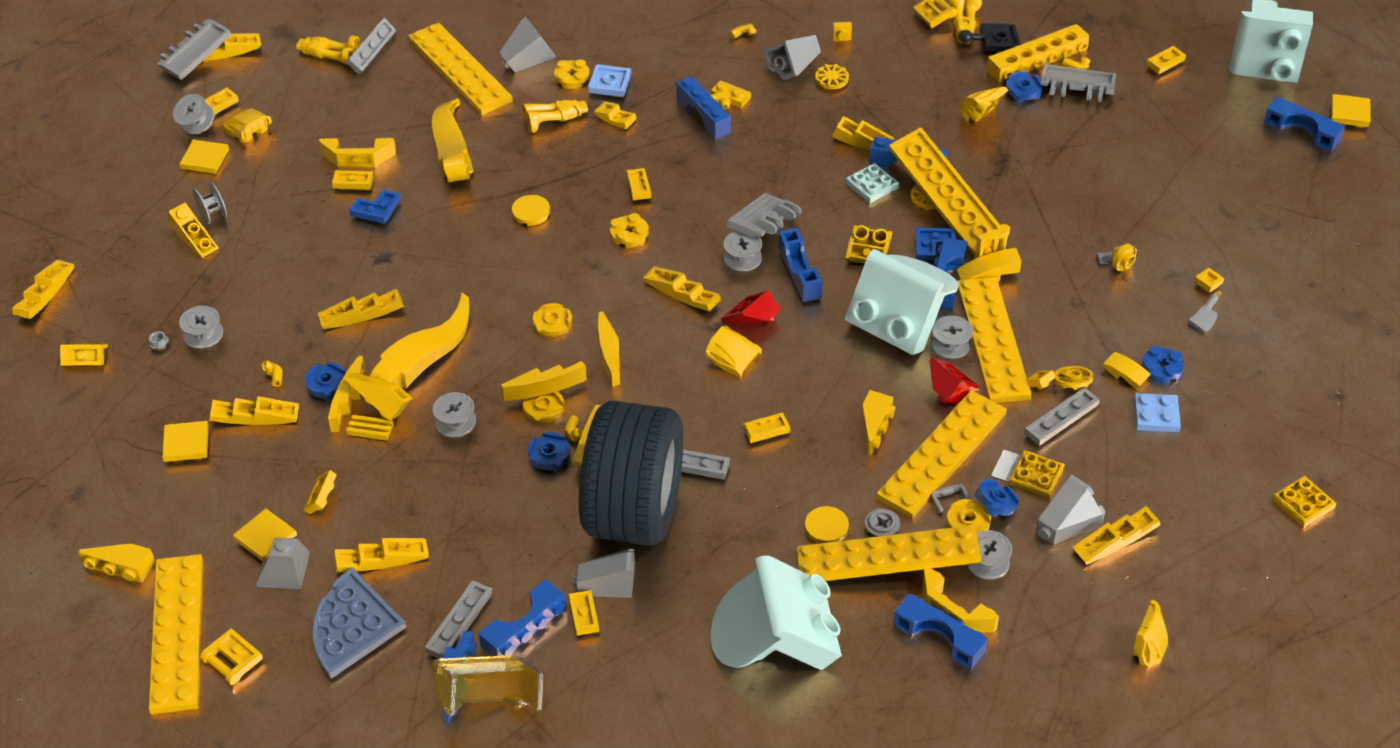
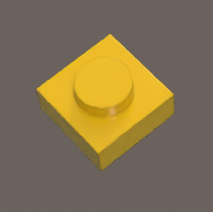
(842, 31)
(1209, 280)
(1041, 378)

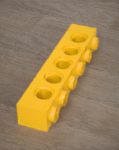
(1038, 52)

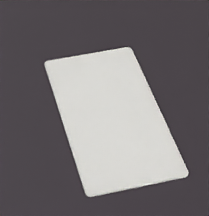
(1006, 465)

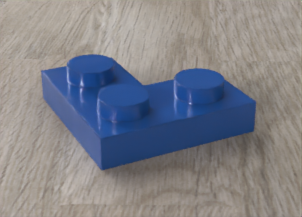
(376, 211)
(928, 239)

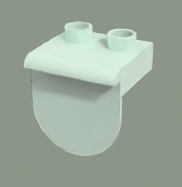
(1270, 41)
(899, 299)
(779, 612)

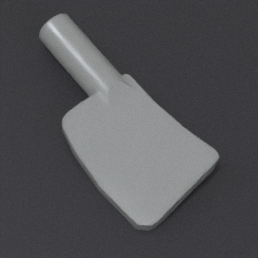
(1205, 317)

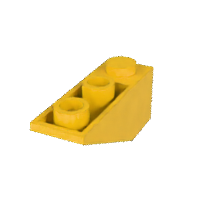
(190, 230)
(383, 395)
(875, 415)
(122, 560)

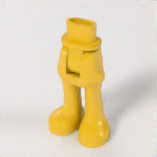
(960, 22)
(323, 47)
(560, 110)

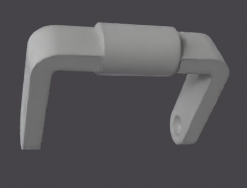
(945, 492)

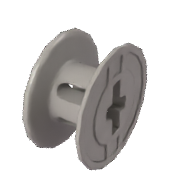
(193, 114)
(209, 203)
(742, 251)
(201, 327)
(951, 337)
(454, 414)
(995, 555)

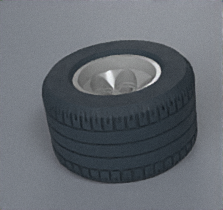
(630, 472)

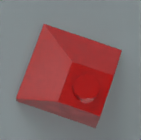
(754, 309)
(950, 382)

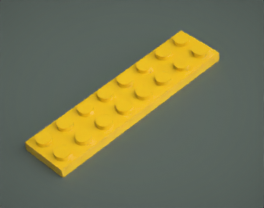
(460, 68)
(944, 187)
(993, 340)
(941, 454)
(891, 553)
(176, 634)

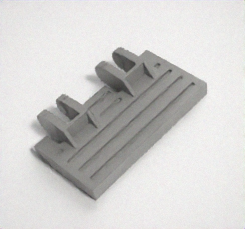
(194, 48)
(1078, 80)
(763, 216)

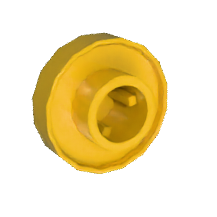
(1123, 257)

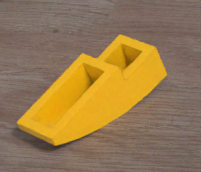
(856, 134)
(991, 265)

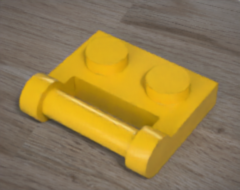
(931, 14)
(988, 241)
(236, 650)

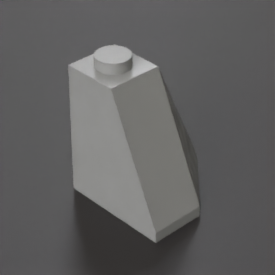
(525, 48)
(791, 56)
(1070, 513)
(284, 565)
(607, 575)

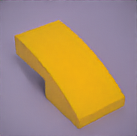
(613, 115)
(1123, 366)

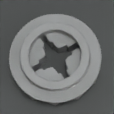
(885, 517)

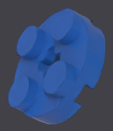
(1031, 86)
(1173, 364)
(317, 373)
(549, 461)
(996, 498)

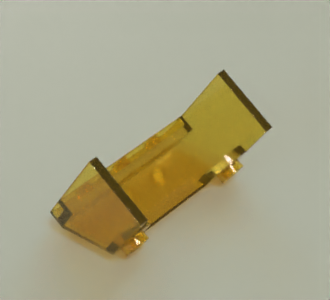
(487, 680)

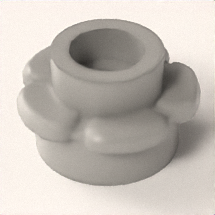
(158, 340)

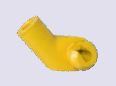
(749, 28)
(1083, 64)
(274, 371)
(571, 430)

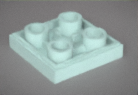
(872, 183)

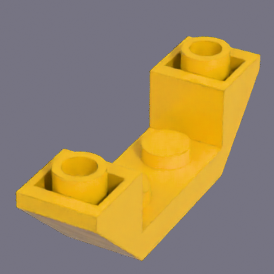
(358, 157)
(980, 619)

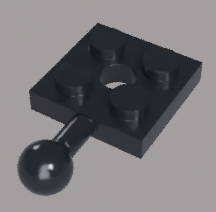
(990, 36)

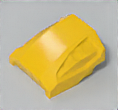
(981, 103)
(246, 123)
(864, 240)
(731, 351)
(1151, 637)

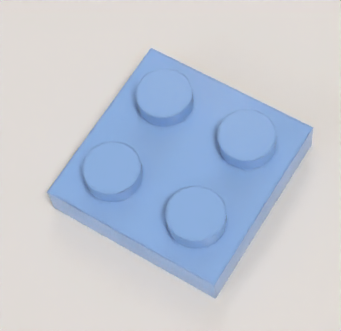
(609, 80)
(1157, 412)

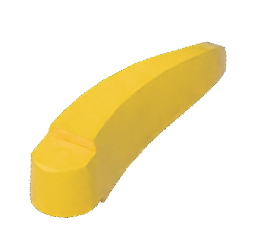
(450, 143)
(418, 350)

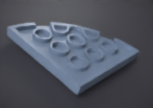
(351, 623)

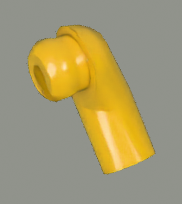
(722, 99)

